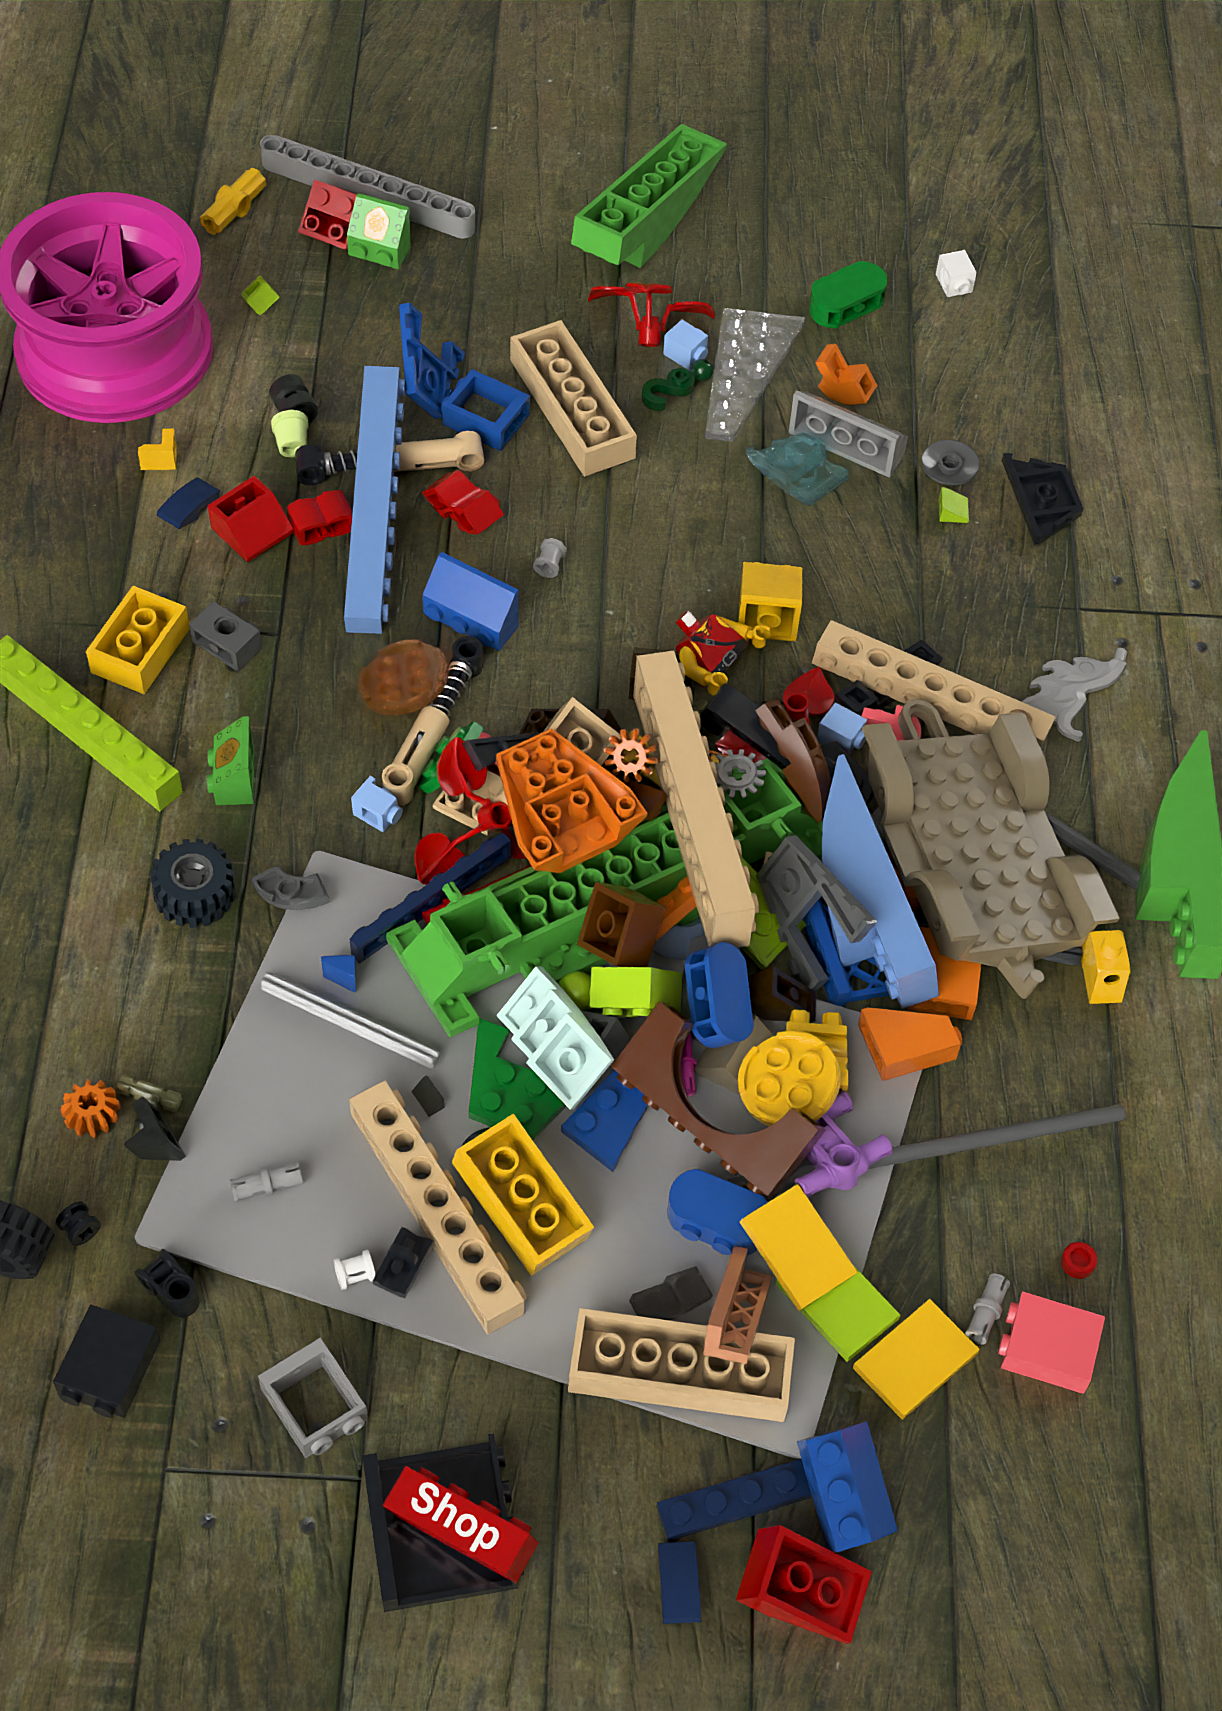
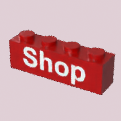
(461, 1523)

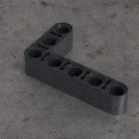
(738, 714)

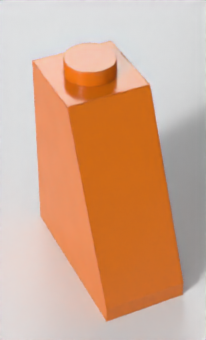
(908, 1040)

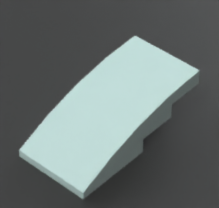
(555, 1037)

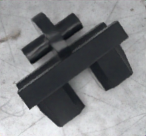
(403, 1263)

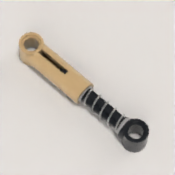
(461, 451)
(432, 722)

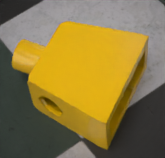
(1105, 956)

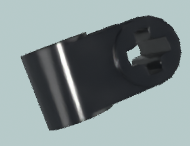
(166, 1279)

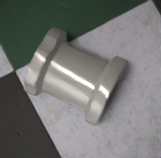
(547, 563)

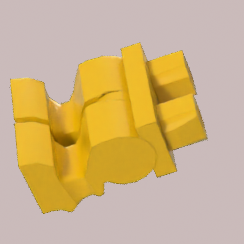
(829, 1031)

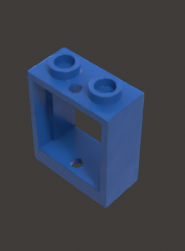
(492, 434)

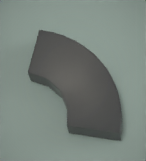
(290, 891)

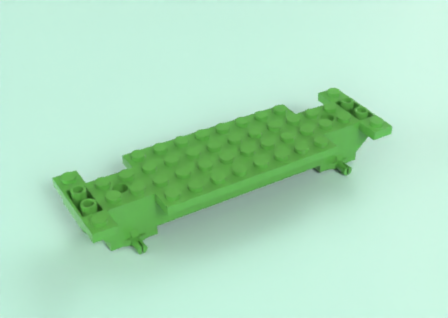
(540, 914)

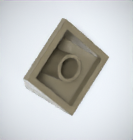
(723, 1063)

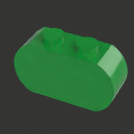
(847, 294)

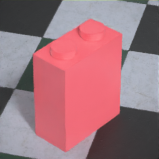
(1051, 1342)

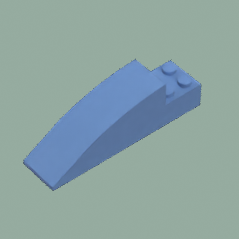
(862, 865)

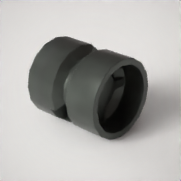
(292, 394)

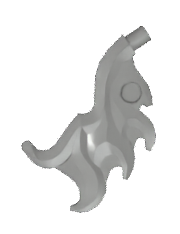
(1065, 689)

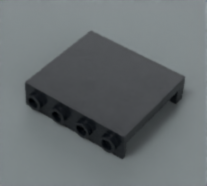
(414, 1565)

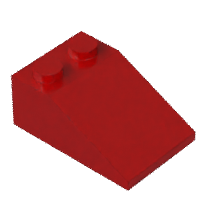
(803, 1584)

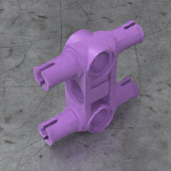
(836, 1157)

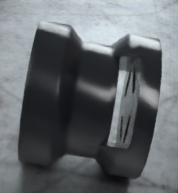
(78, 1223)

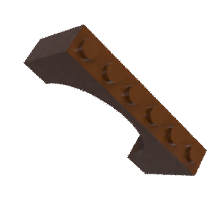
(654, 1067)

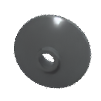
(950, 462)

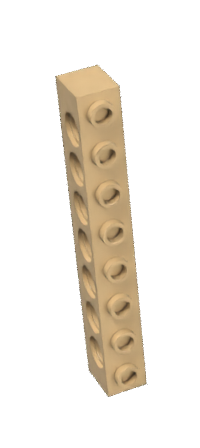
(911, 678)
(490, 1308)

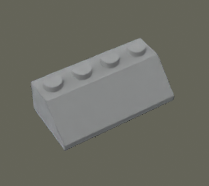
(848, 433)

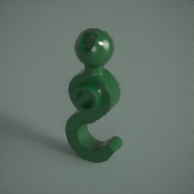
(678, 383)

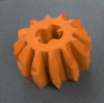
(632, 766)
(90, 1108)

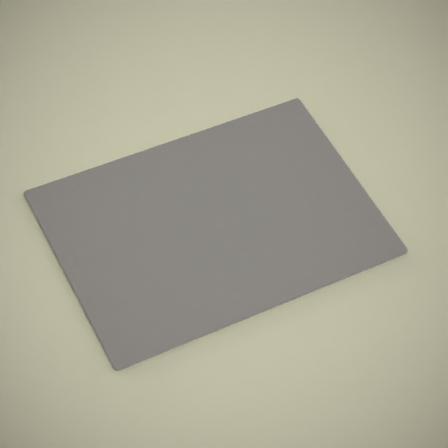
(285, 1100)

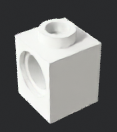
(956, 273)

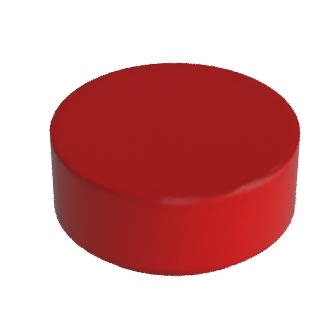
(1079, 1260)

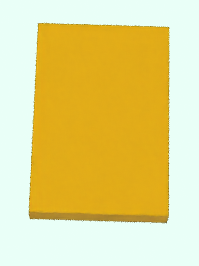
(798, 1247)
(916, 1359)

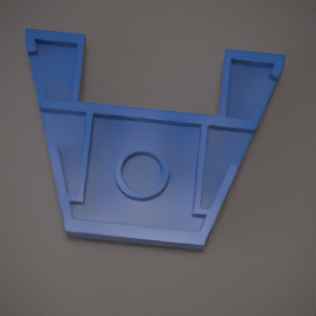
(425, 374)

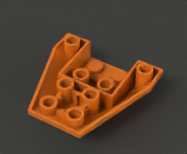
(564, 802)

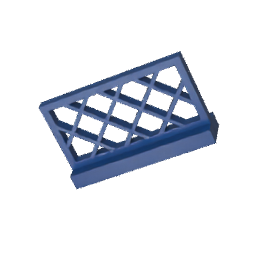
(823, 946)

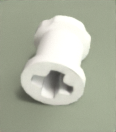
(354, 1269)

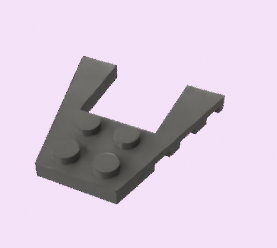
(791, 886)

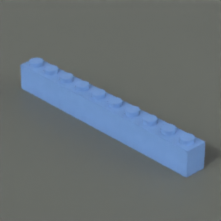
(373, 500)

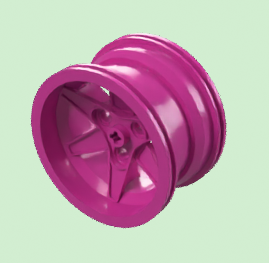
(86, 311)

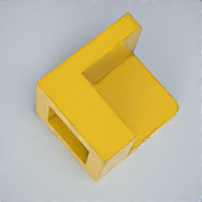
(159, 456)

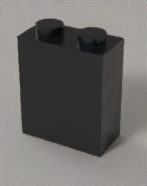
(106, 1362)

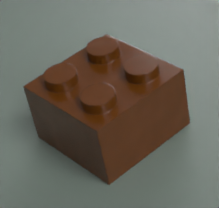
(621, 925)

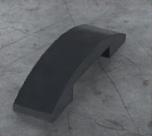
(858, 696)

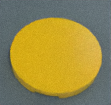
(787, 1074)

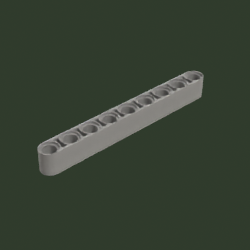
(425, 205)

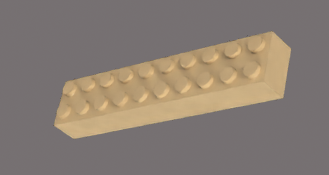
(695, 801)

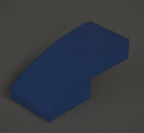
(186, 502)
(679, 1582)

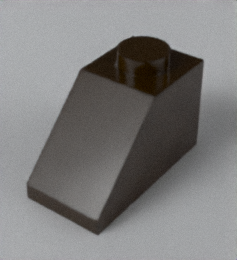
(777, 995)

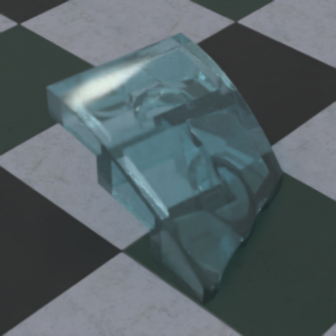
(799, 467)

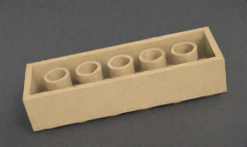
(573, 398)
(666, 1366)

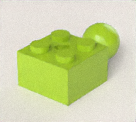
(623, 990)

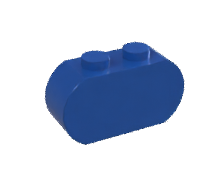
(719, 995)
(711, 1210)

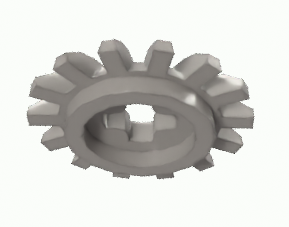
(743, 764)

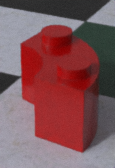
(463, 502)

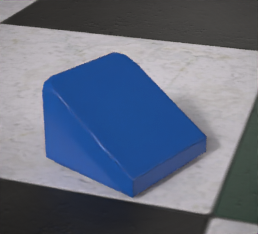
(340, 970)

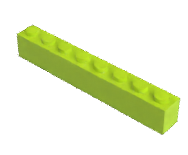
(88, 726)

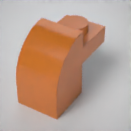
(844, 382)

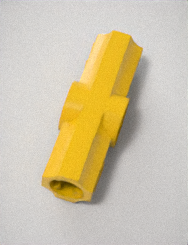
(233, 201)

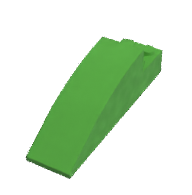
(649, 199)
(1184, 866)

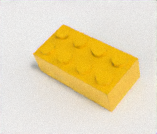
(522, 1194)

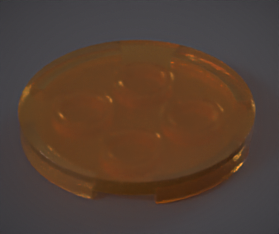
(403, 677)

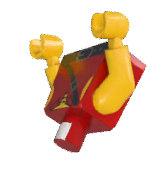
(713, 646)

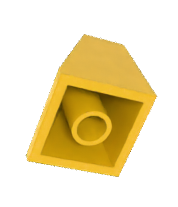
(771, 598)

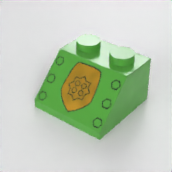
(379, 231)
(232, 765)

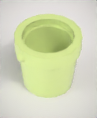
(290, 431)

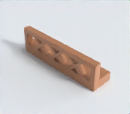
(728, 1311)

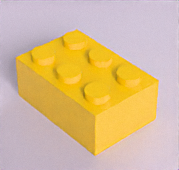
(138, 639)

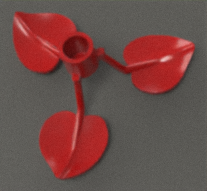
(650, 327)
(803, 697)
(458, 775)

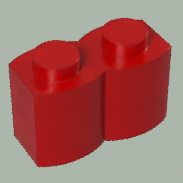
(320, 517)

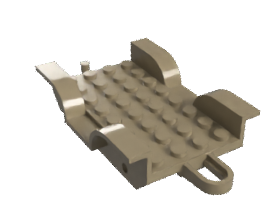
(978, 844)

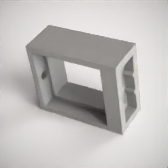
(297, 1368)

